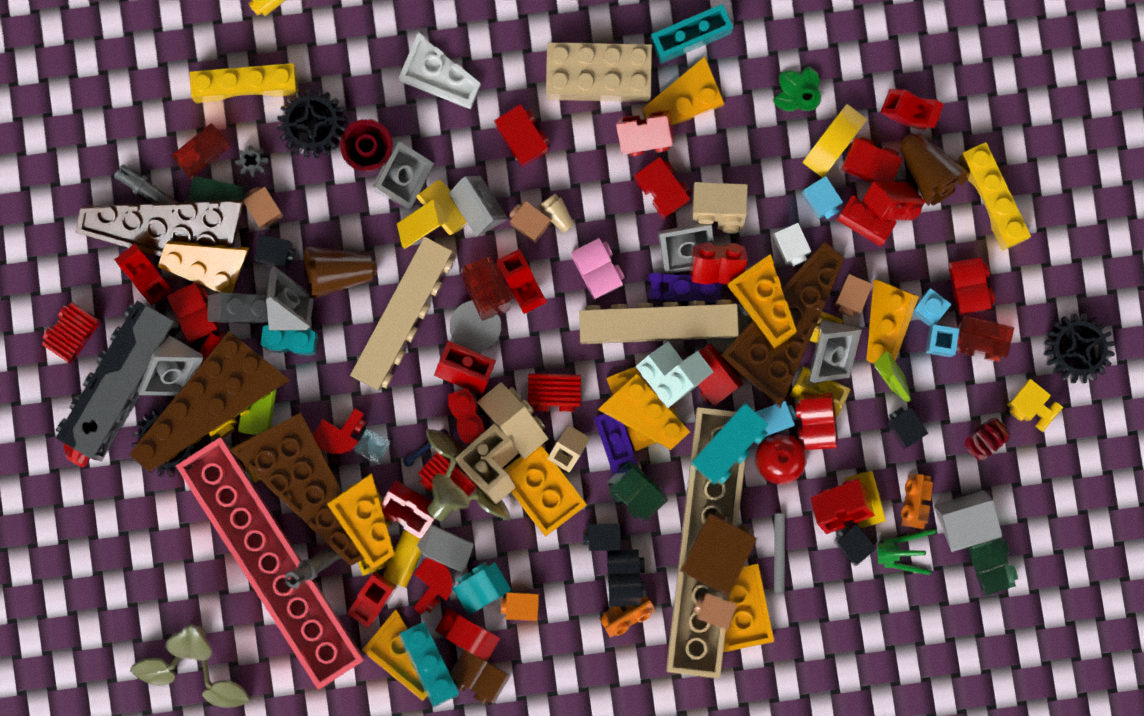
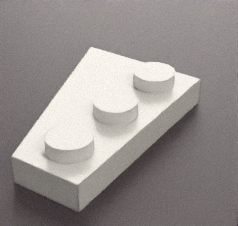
(436, 74)

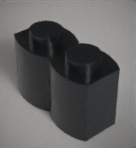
(624, 577)

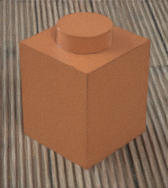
(262, 207)
(529, 221)
(852, 296)
(715, 610)

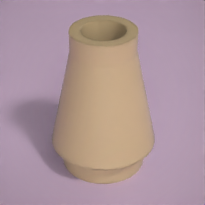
(556, 211)

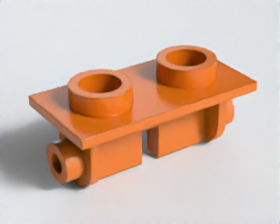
(917, 489)
(618, 622)

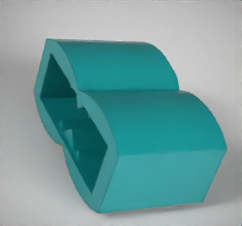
(297, 341)
(481, 588)

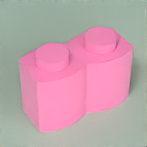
(597, 268)

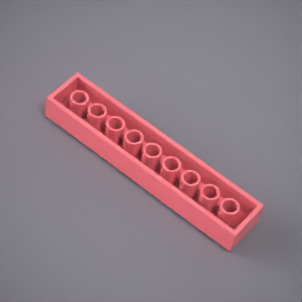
(266, 558)

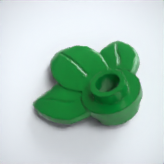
(795, 88)

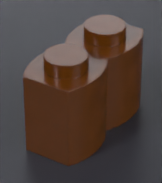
(479, 676)

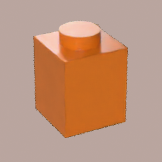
(520, 606)

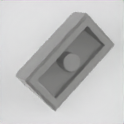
(445, 548)

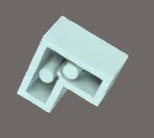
(671, 375)

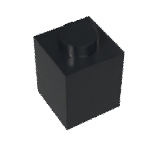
(274, 252)
(906, 427)
(602, 537)
(854, 544)

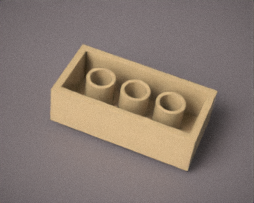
(598, 72)

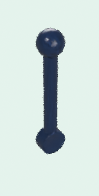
(409, 460)

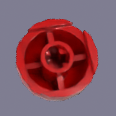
(780, 458)

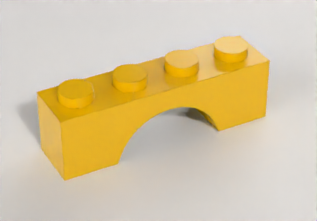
(255, 80)
(1003, 213)

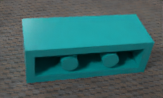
(691, 33)
(730, 445)
(428, 664)

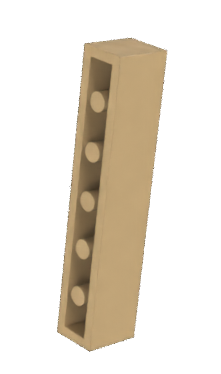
(402, 315)
(658, 323)

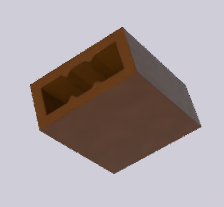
(719, 553)

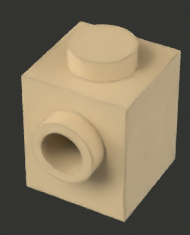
(568, 448)

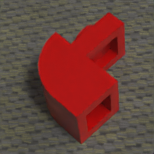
(911, 110)
(143, 274)
(521, 281)
(340, 441)
(439, 580)
(372, 599)
(467, 634)

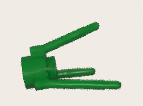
(888, 552)

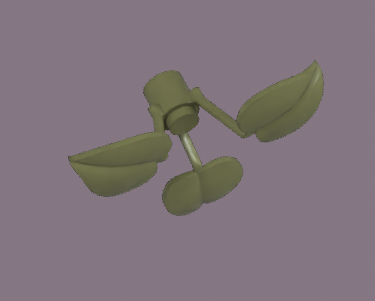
(449, 496)
(191, 644)

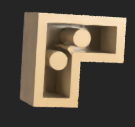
(720, 203)
(514, 418)
(485, 460)

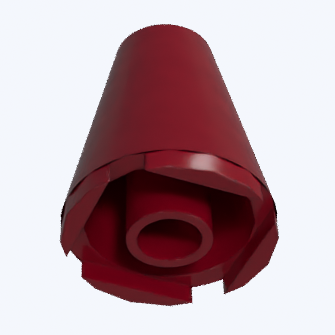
(366, 145)

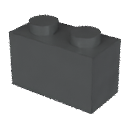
(237, 308)

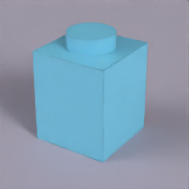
(822, 198)
(931, 307)
(942, 340)
(778, 418)

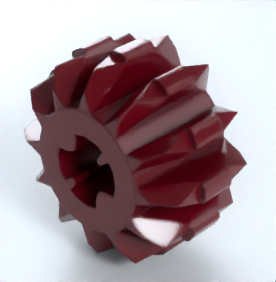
(987, 438)

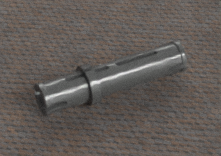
(141, 186)
(309, 569)

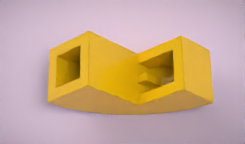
(834, 140)

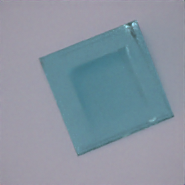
(372, 446)

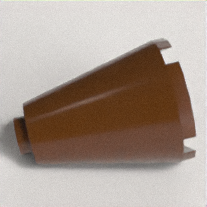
(932, 168)
(335, 270)

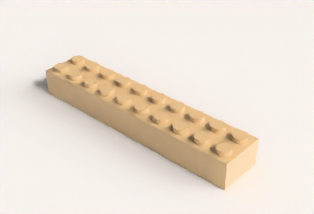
(693, 643)

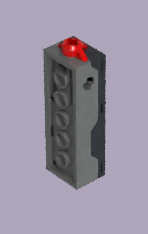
(113, 387)

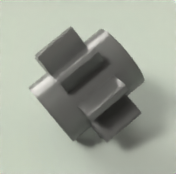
(250, 168)

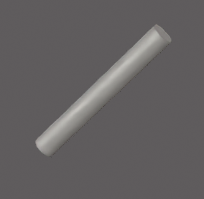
(779, 553)

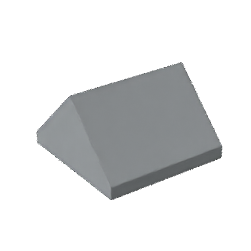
(402, 175)
(477, 204)
(678, 245)
(287, 303)
(834, 351)
(170, 369)
(968, 520)

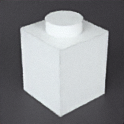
(792, 244)

